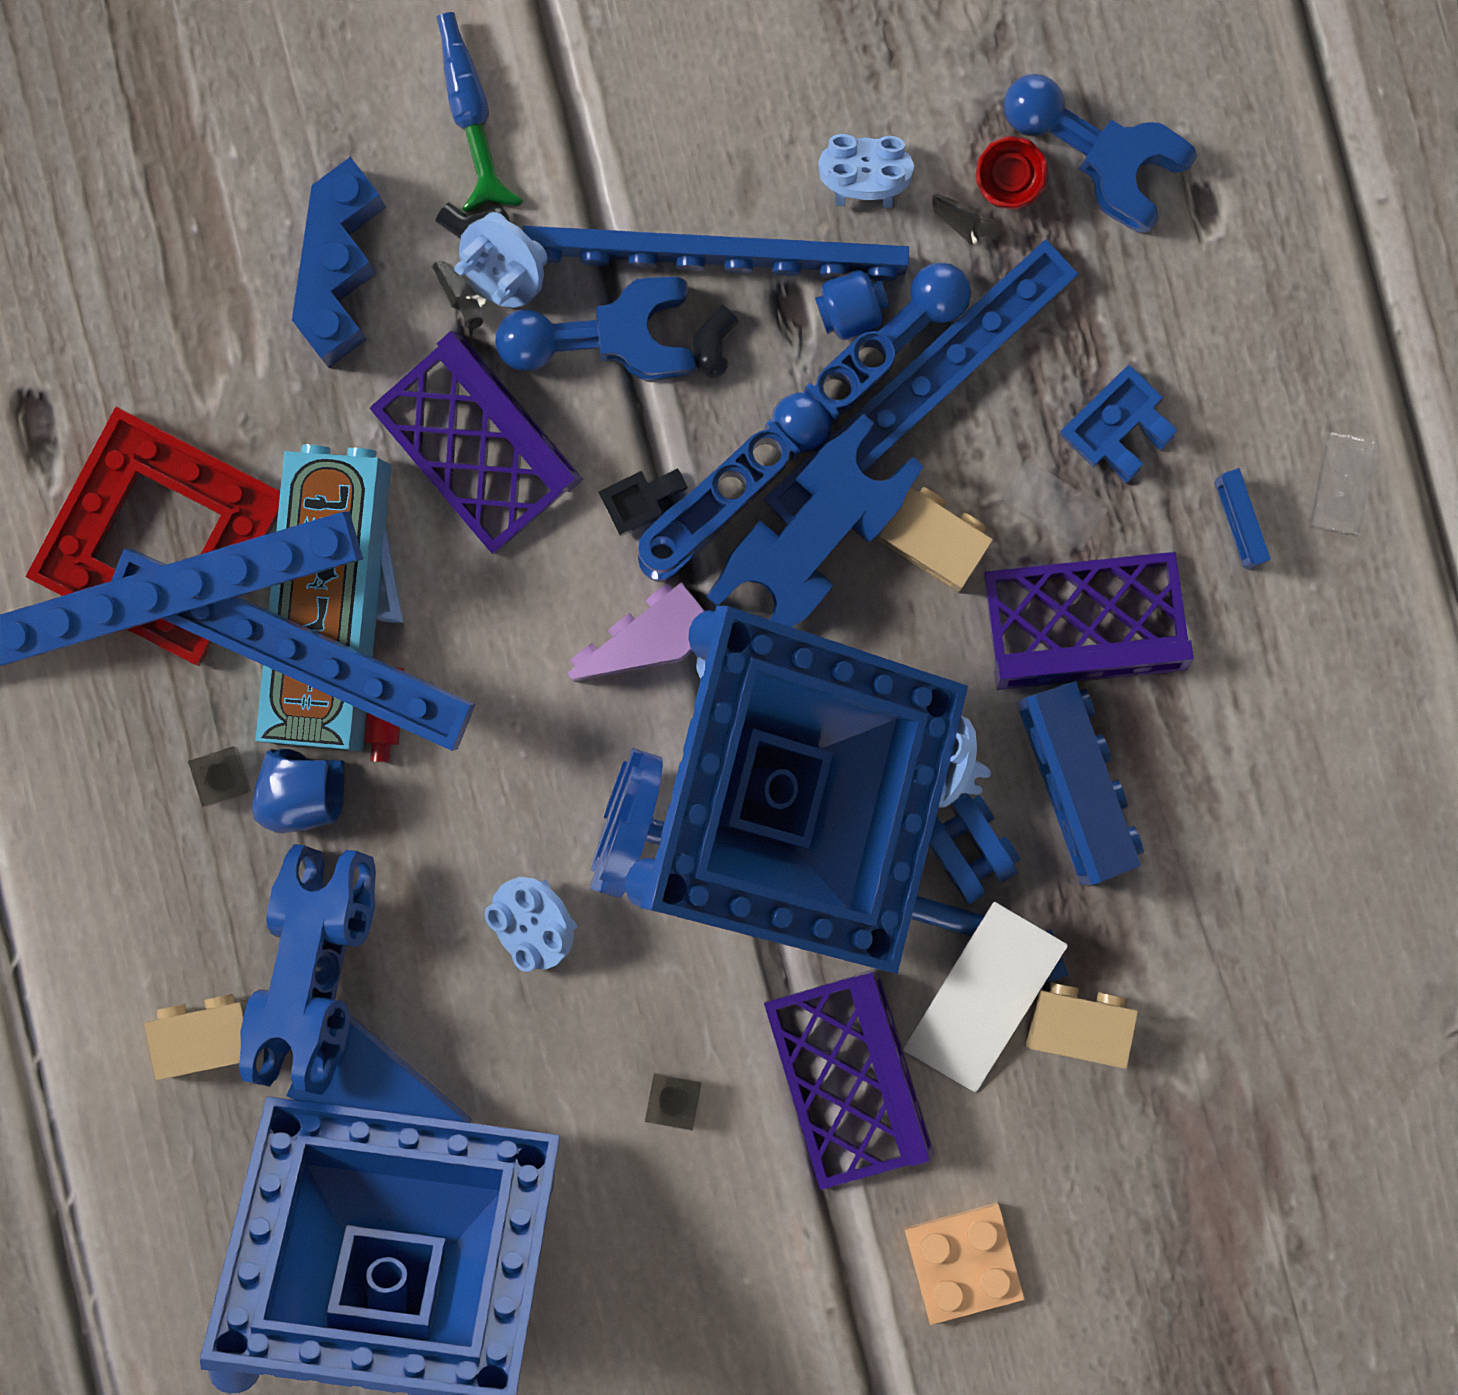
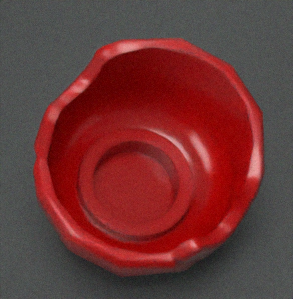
(1012, 173)

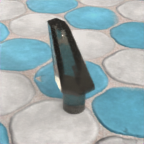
(966, 219)
(461, 294)

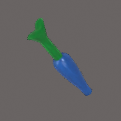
(470, 113)

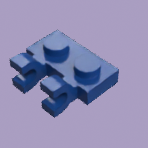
(1111, 416)

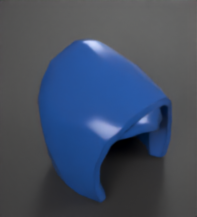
(297, 792)

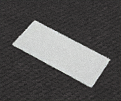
(985, 997)

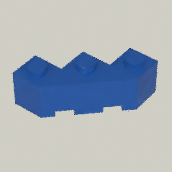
(332, 261)

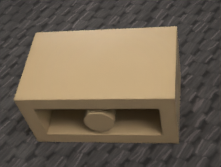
(936, 538)
(1082, 1027)
(197, 1039)

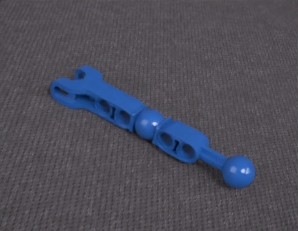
(798, 424)

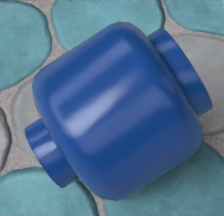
(851, 305)

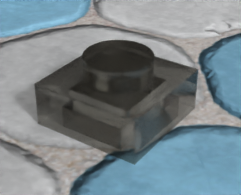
(219, 776)
(673, 1101)

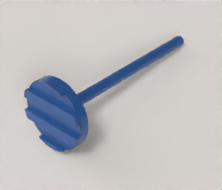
(632, 824)

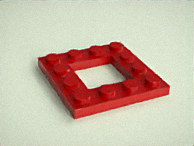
(122, 452)

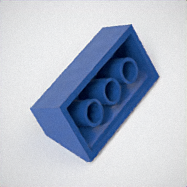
(1079, 783)

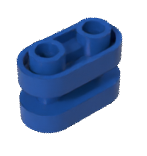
(996, 854)

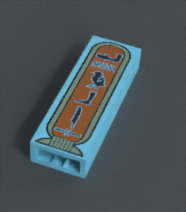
(331, 602)

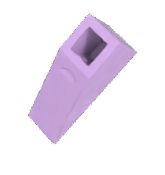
(648, 641)

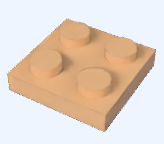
(964, 1263)

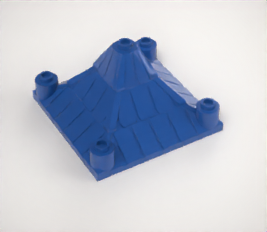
(802, 792)
(382, 1253)

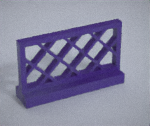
(504, 412)
(1091, 661)
(889, 1066)

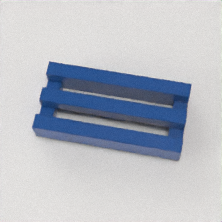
(1241, 519)

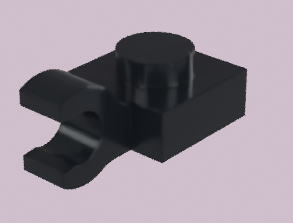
(635, 501)

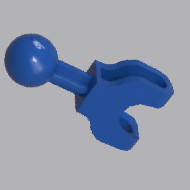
(1037, 107)
(529, 339)

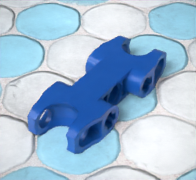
(839, 501)
(301, 1003)

